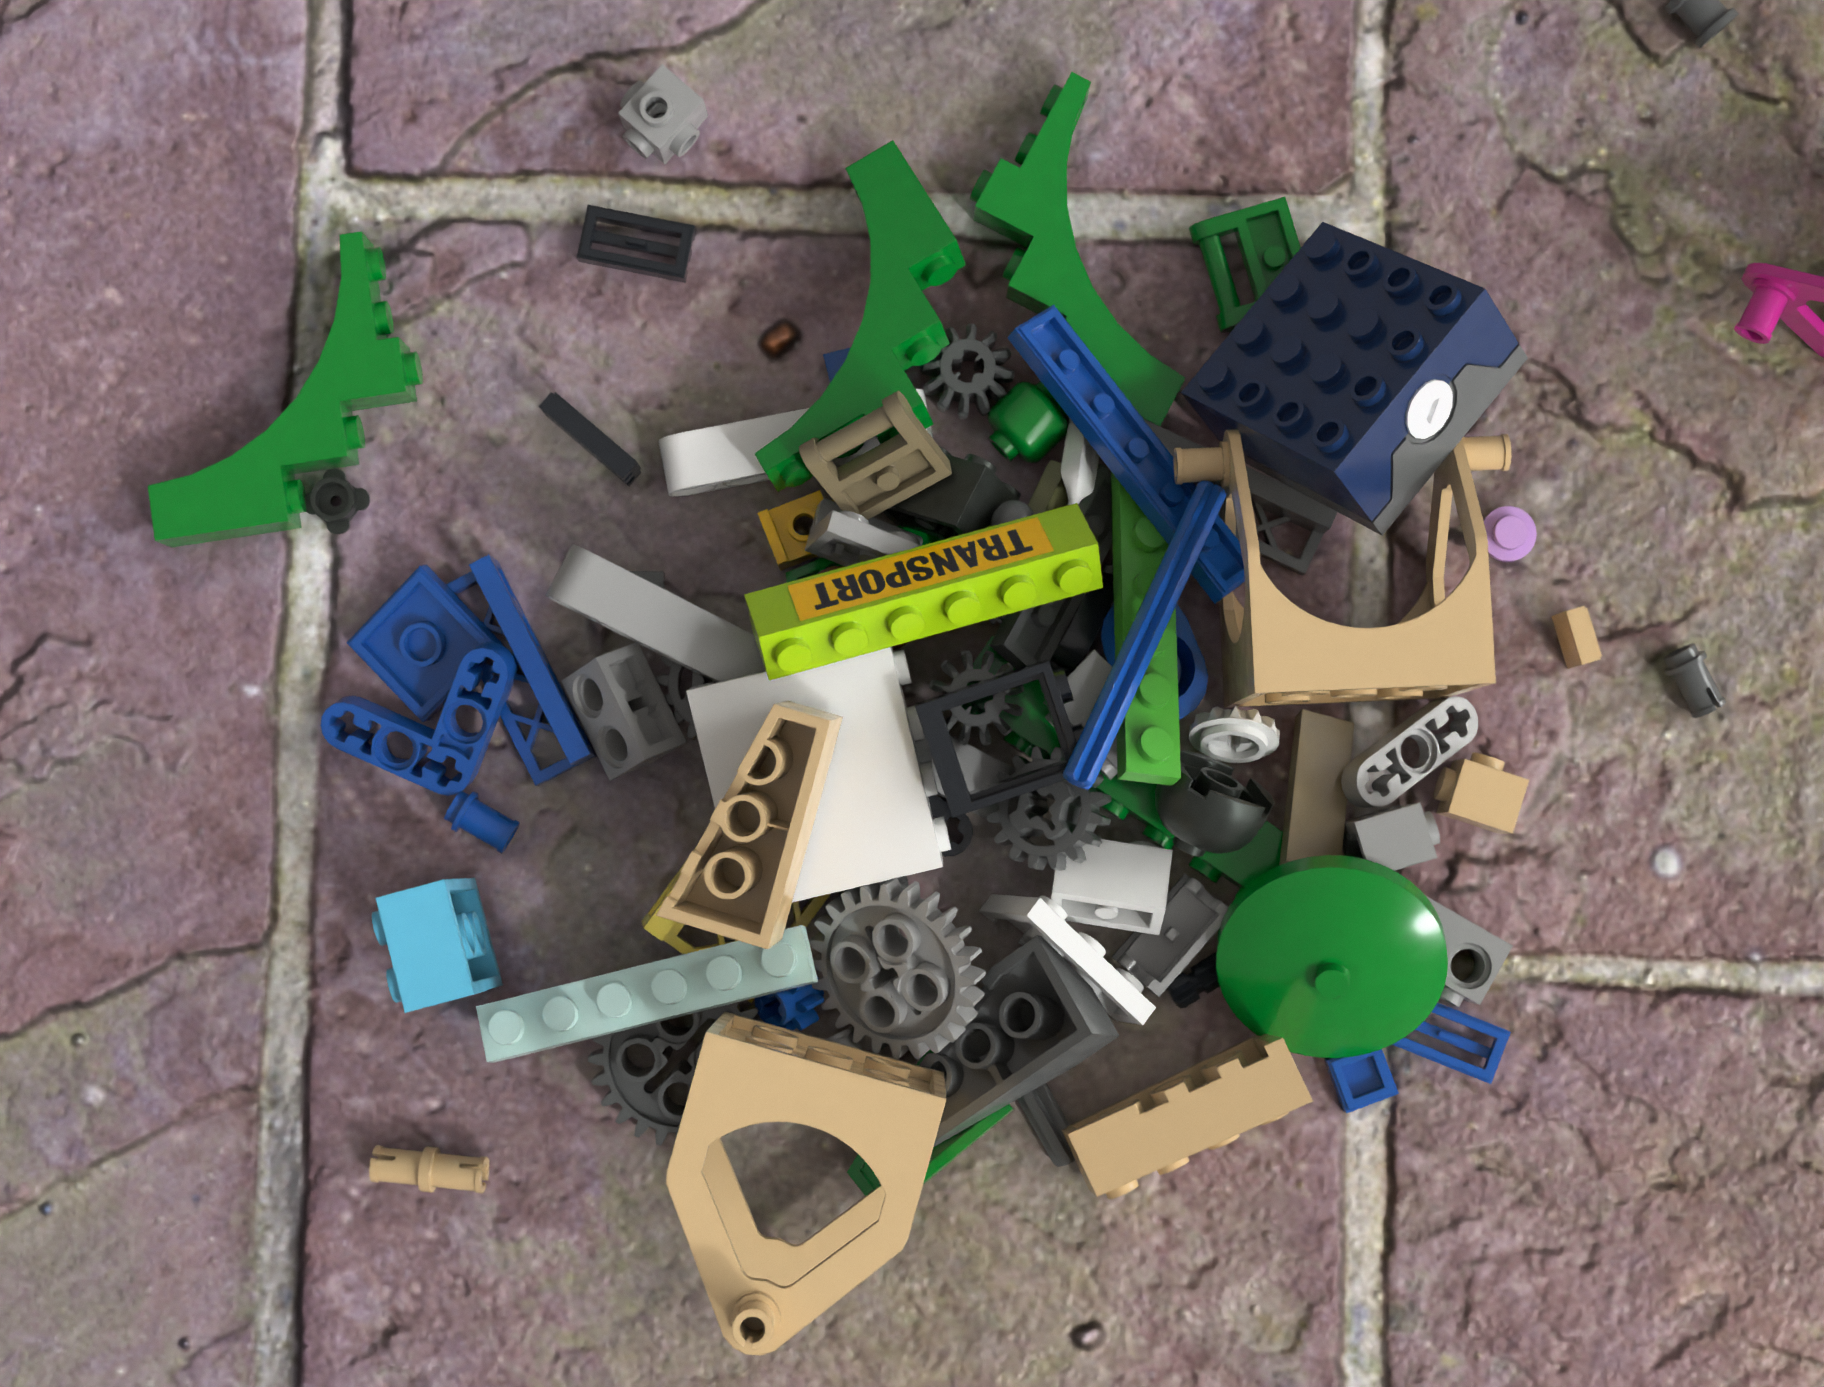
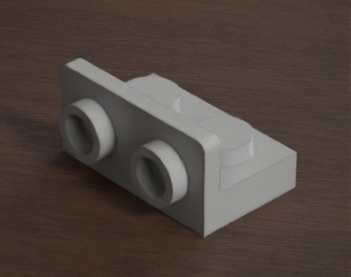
(852, 539)

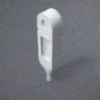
(1078, 465)

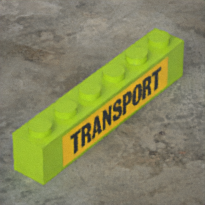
(924, 591)

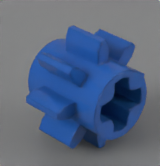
(791, 1007)

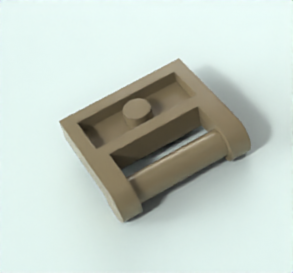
(883, 473)

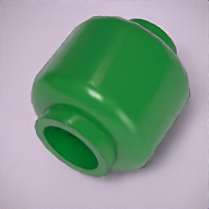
(1027, 423)

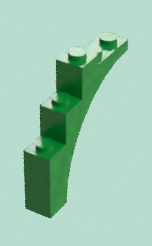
(1033, 211)
(898, 328)
(317, 432)

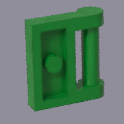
(1266, 246)

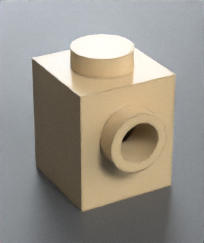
(1481, 793)

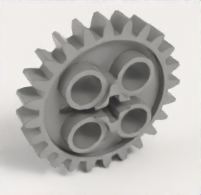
(897, 968)

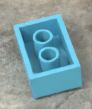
(436, 943)

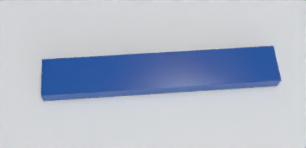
(1123, 441)

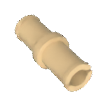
(429, 1169)

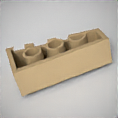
(758, 835)
(1186, 1114)

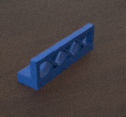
(537, 672)

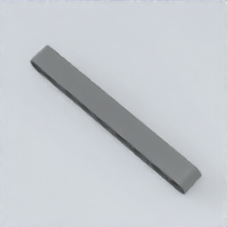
(700, 639)

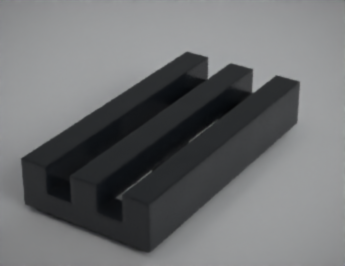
(633, 264)
(591, 438)

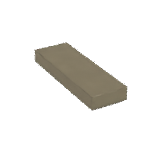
(1314, 793)

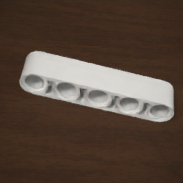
(725, 453)

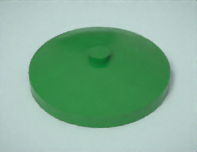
(1332, 956)

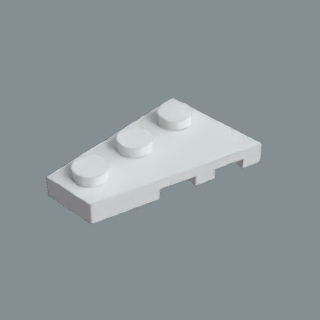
(1043, 917)

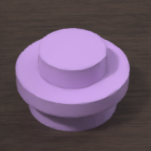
(1509, 533)

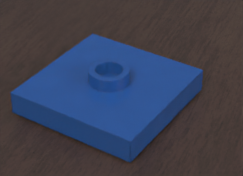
(420, 641)

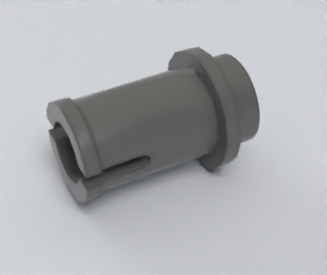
(1694, 680)

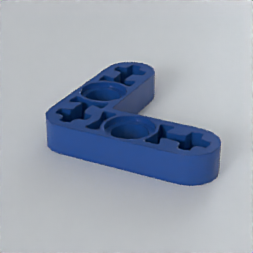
(445, 740)

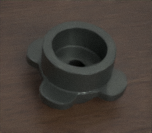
(320, 501)

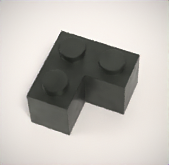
(957, 502)

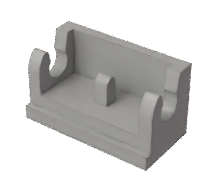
(1187, 926)

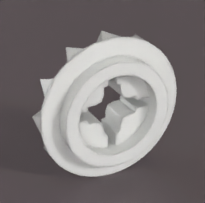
(1234, 735)

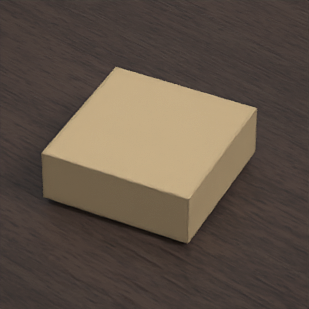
(1576, 637)

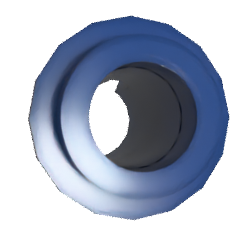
(481, 821)

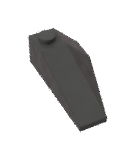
(1027, 1031)

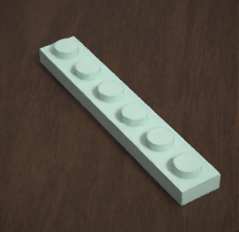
(644, 995)

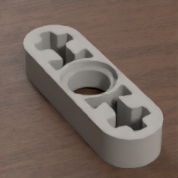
(1387, 752)

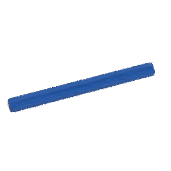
(1144, 635)

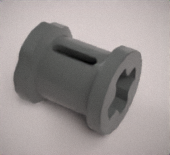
(1703, 17)

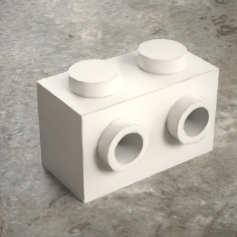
(1116, 886)

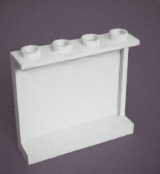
(875, 798)

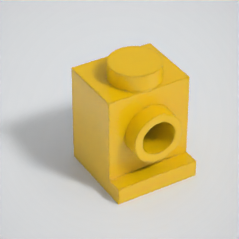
(779, 528)

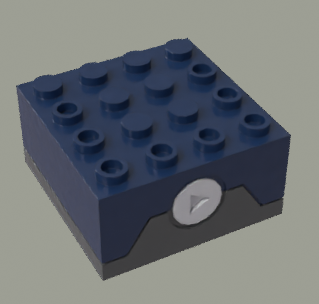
(1357, 374)

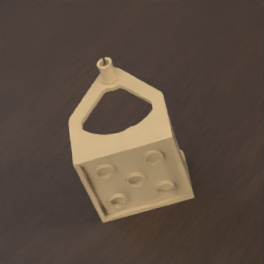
(1292, 658)
(871, 1102)

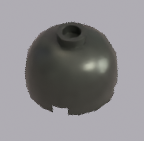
(1210, 807)

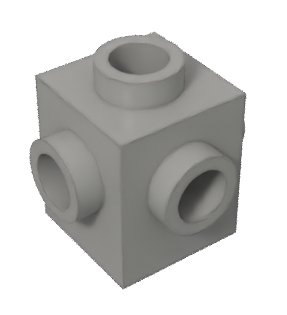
(661, 116)

